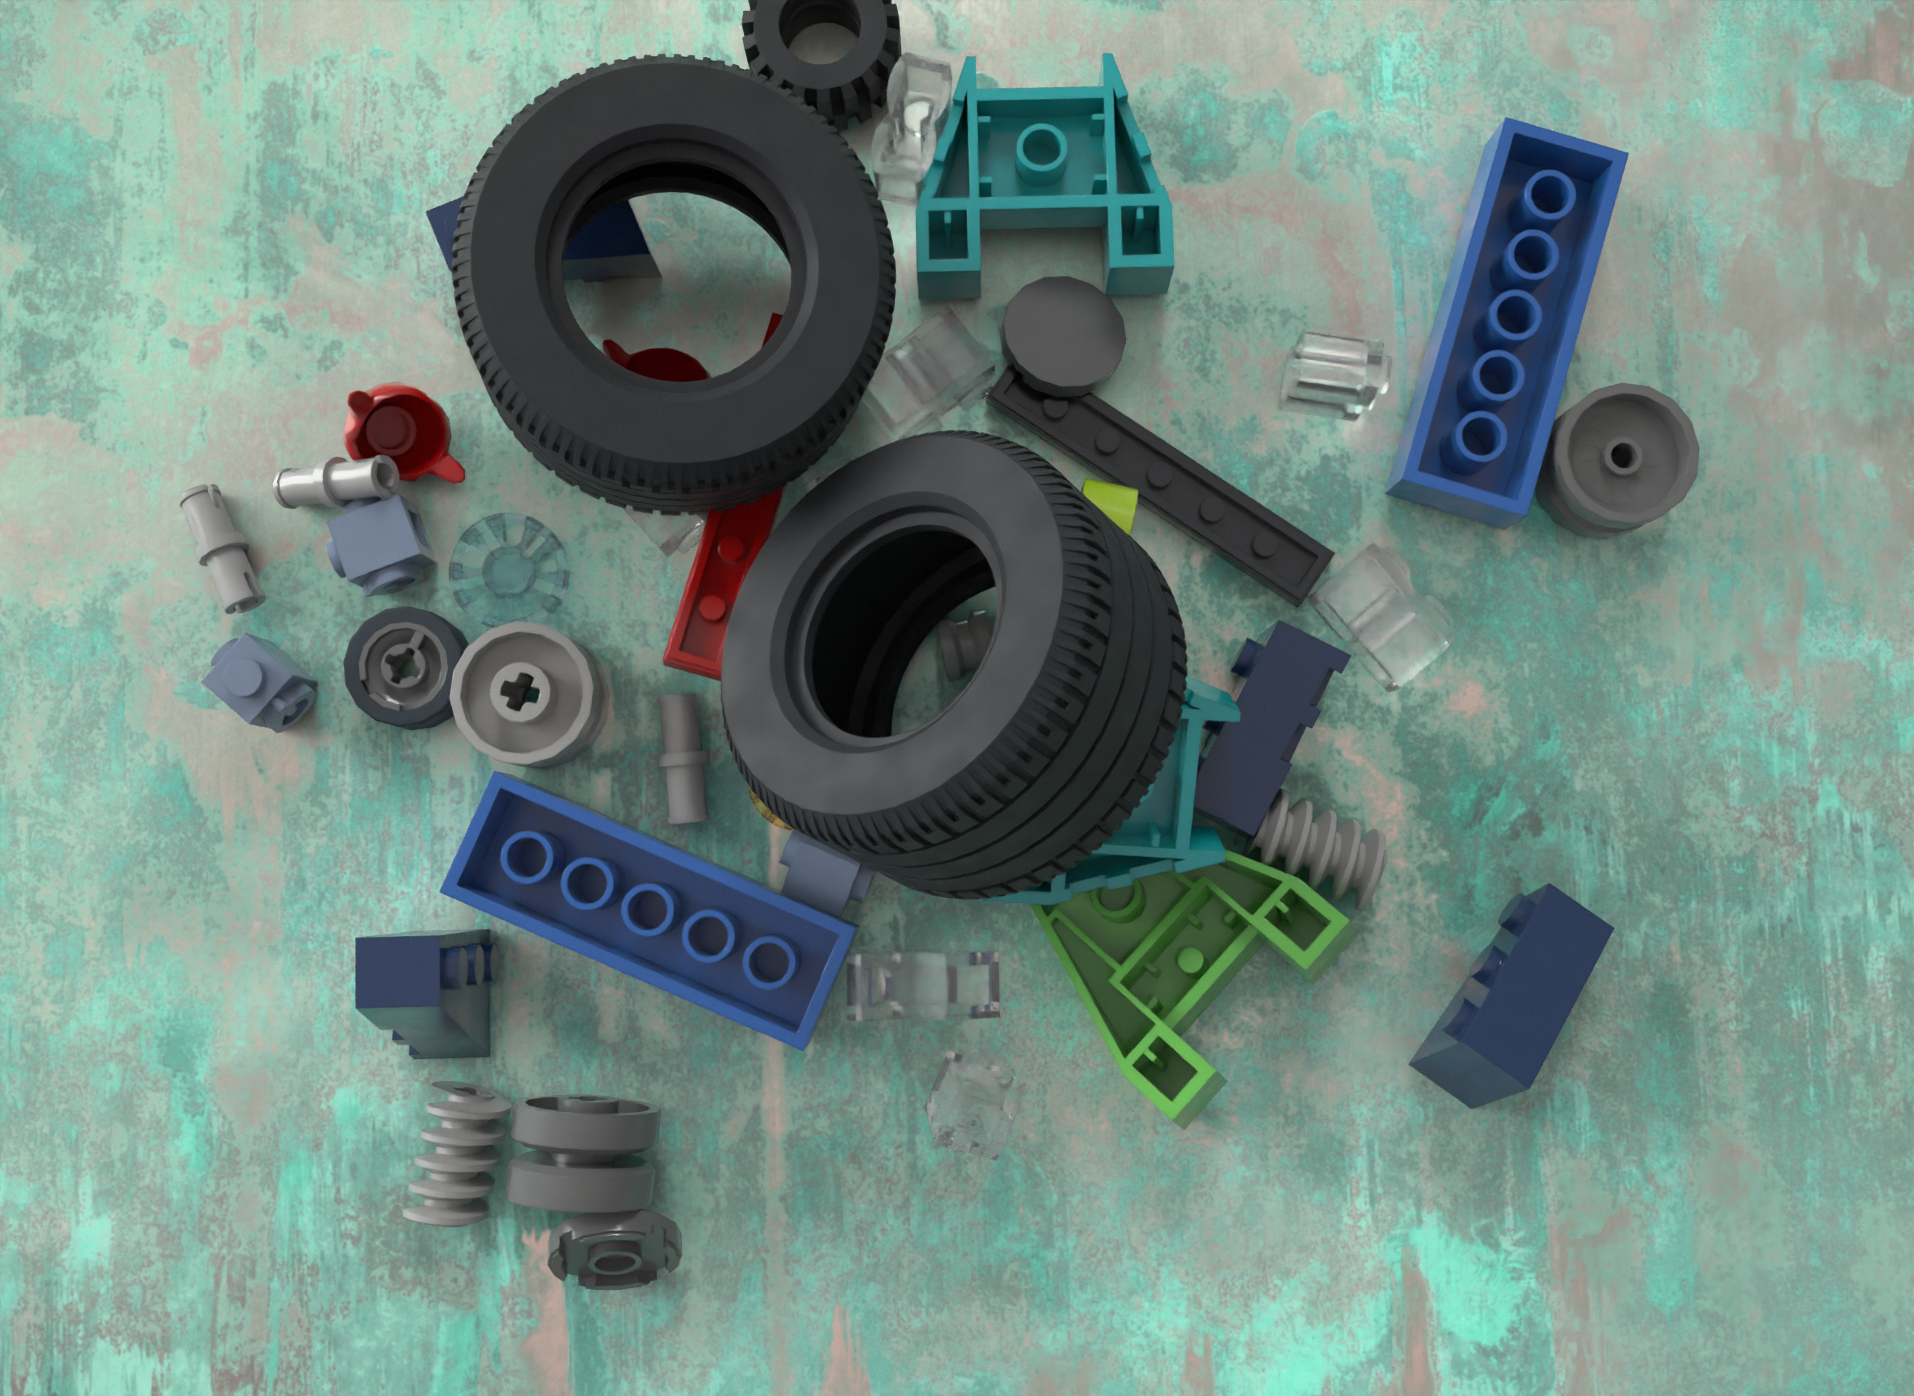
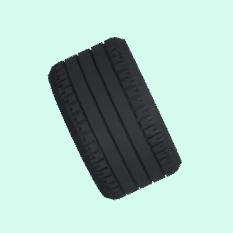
(700, 133)
(1044, 737)

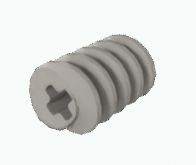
(1321, 848)
(460, 1156)

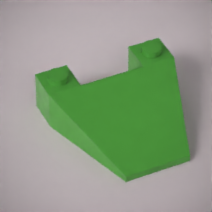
(1168, 947)

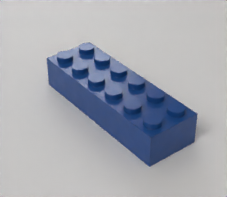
(1507, 324)
(650, 909)

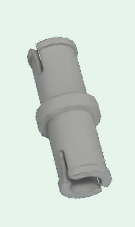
(336, 482)
(221, 549)
(683, 758)

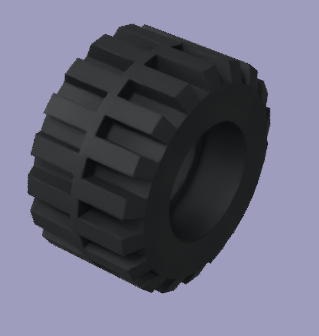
(835, 88)

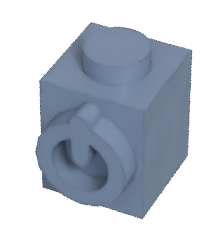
(380, 545)
(260, 683)
(823, 875)

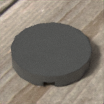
(1062, 336)
(614, 1249)

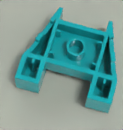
(1043, 164)
(1161, 828)

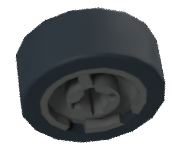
(375, 663)

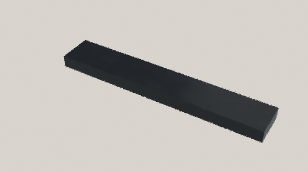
(1169, 485)

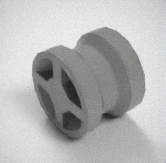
(964, 643)

